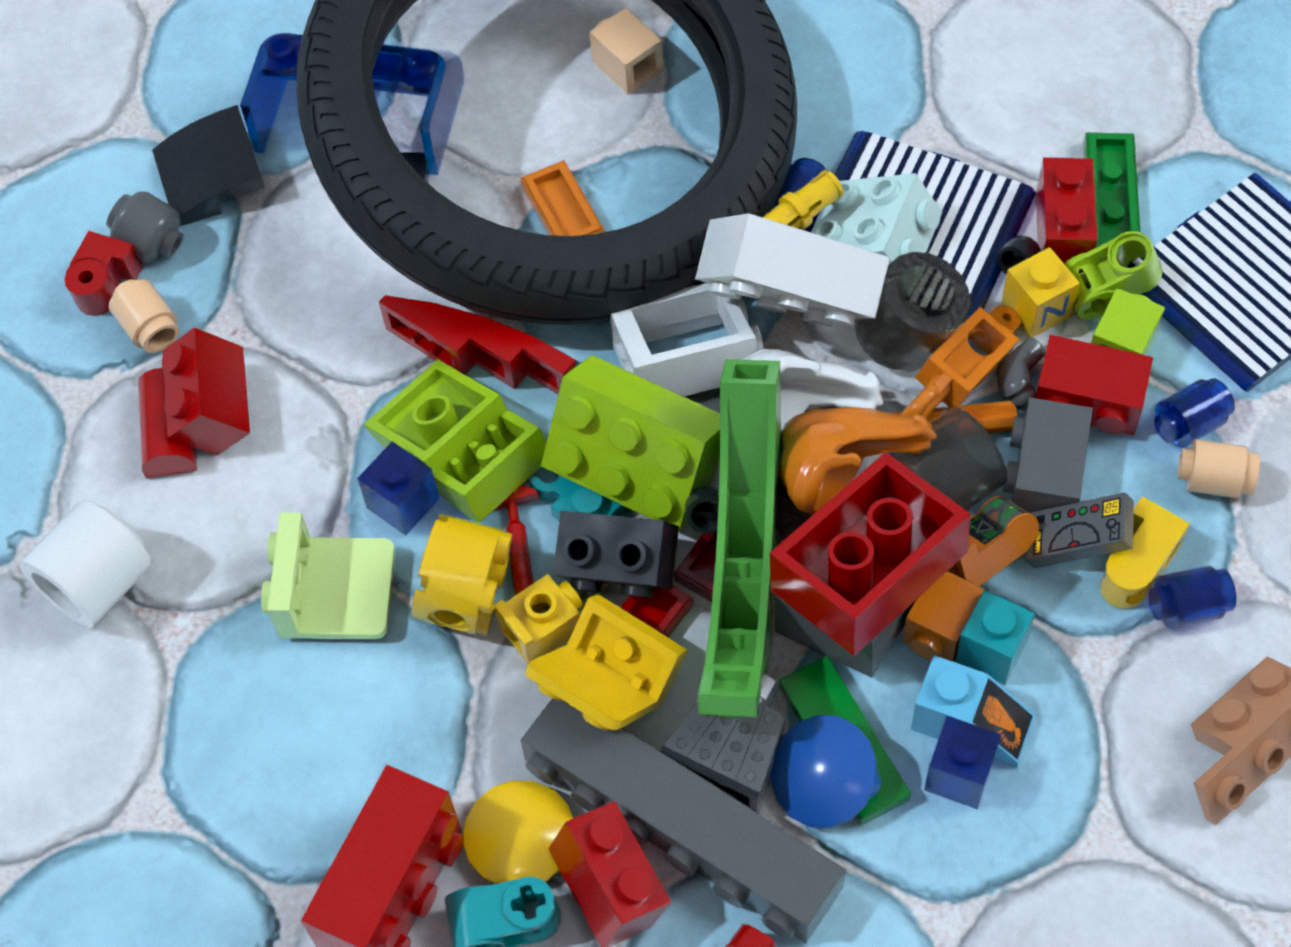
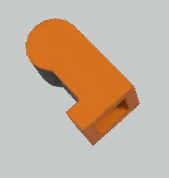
(996, 539)

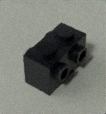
(615, 551)

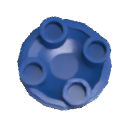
(824, 771)

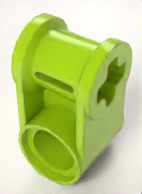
(1106, 271)

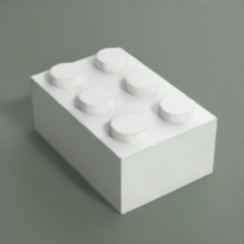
(791, 270)

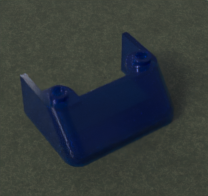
(396, 70)

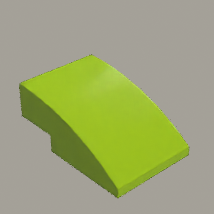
(464, 436)

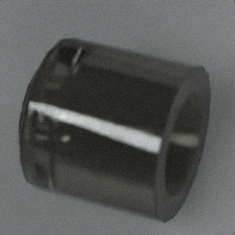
(916, 312)
(960, 460)

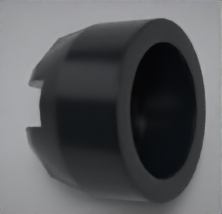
(1016, 251)
(701, 510)

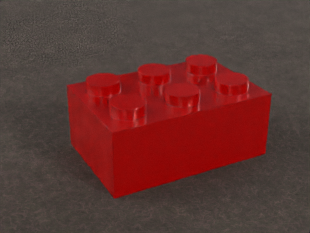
(869, 553)
(386, 865)

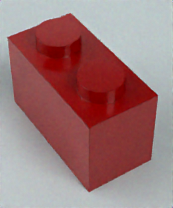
(1066, 206)
(1098, 378)
(205, 392)
(609, 875)

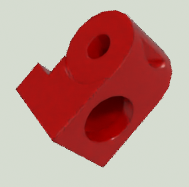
(98, 271)

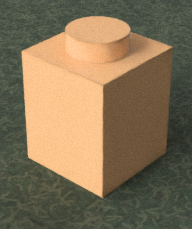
(626, 50)

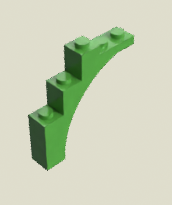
(746, 534)

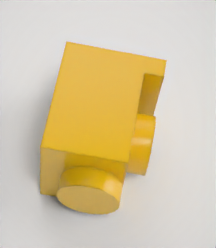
(536, 632)

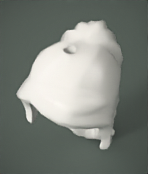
(818, 384)

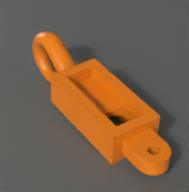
(956, 368)

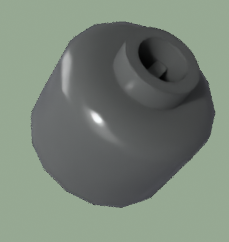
(146, 224)

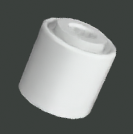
(86, 562)

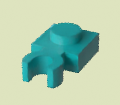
(574, 498)

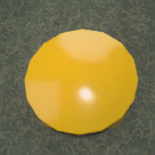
(512, 830)

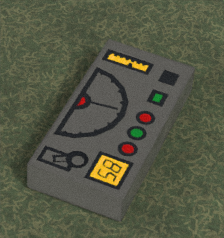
(1082, 530)

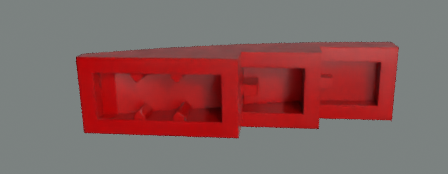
(472, 339)

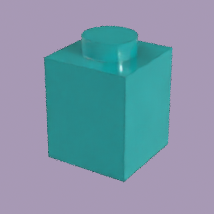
(994, 636)

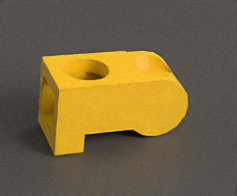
(1155, 542)

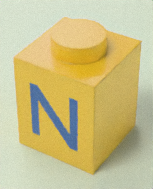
(1040, 292)

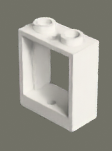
(691, 367)

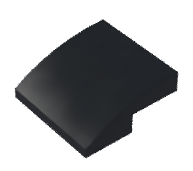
(207, 165)

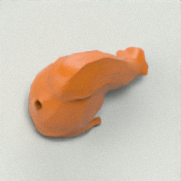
(829, 446)

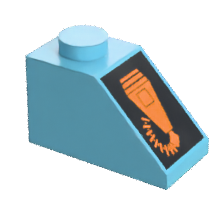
(975, 699)

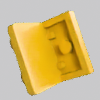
(610, 667)

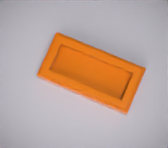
(560, 202)

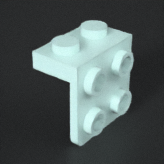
(882, 215)

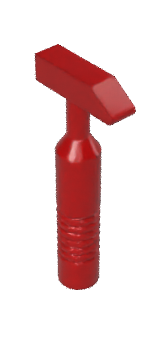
(519, 548)

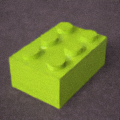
(631, 440)

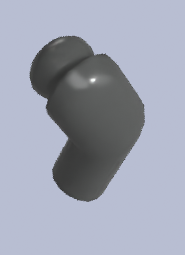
(1014, 373)

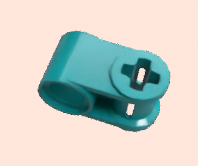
(496, 913)

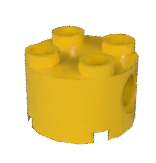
(461, 574)

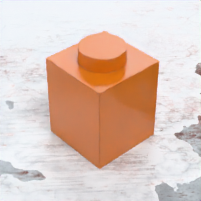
(940, 617)

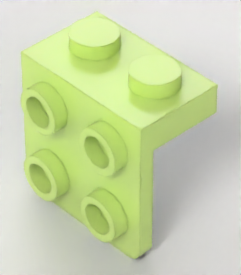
(327, 583)

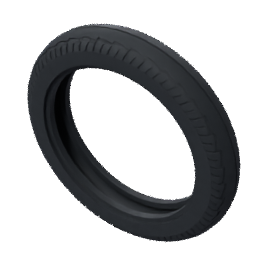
(526, 272)

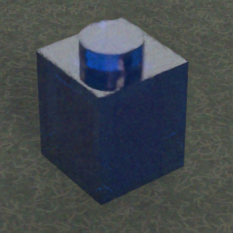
(398, 488)
(962, 762)

